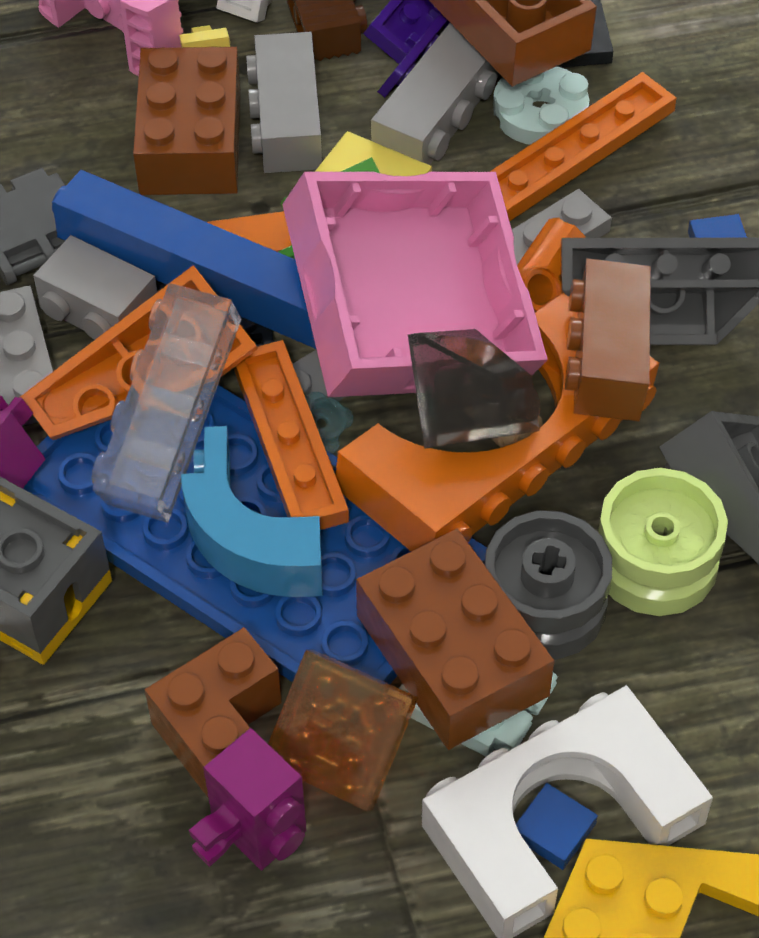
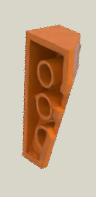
(98, 376)

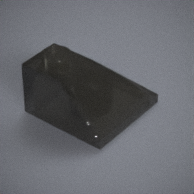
(469, 389)

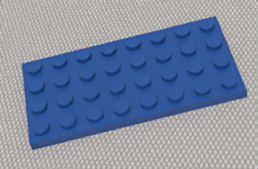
(172, 565)

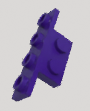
(404, 33)

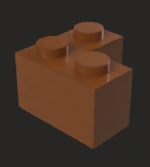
(213, 700)

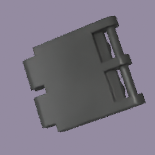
(27, 223)

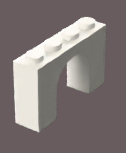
(604, 744)

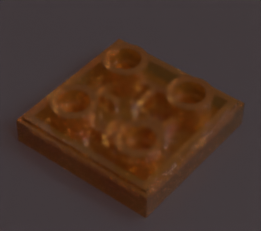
(341, 728)

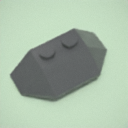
(695, 283)

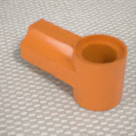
(542, 262)

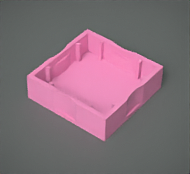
(403, 260)

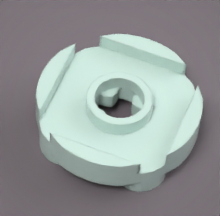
(526, 123)

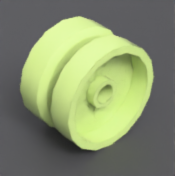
(662, 540)

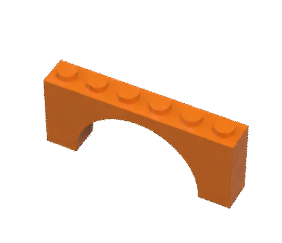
(433, 491)

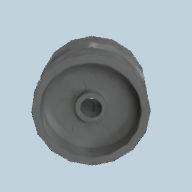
(554, 576)

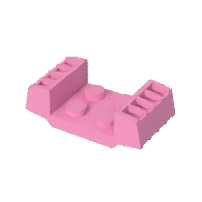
(142, 21)

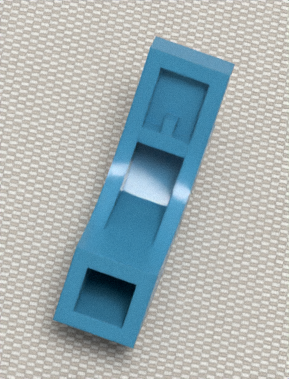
(248, 548)

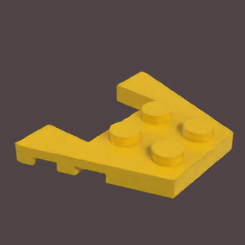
(648, 889)

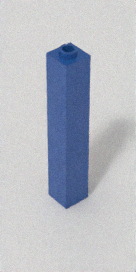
(169, 242)

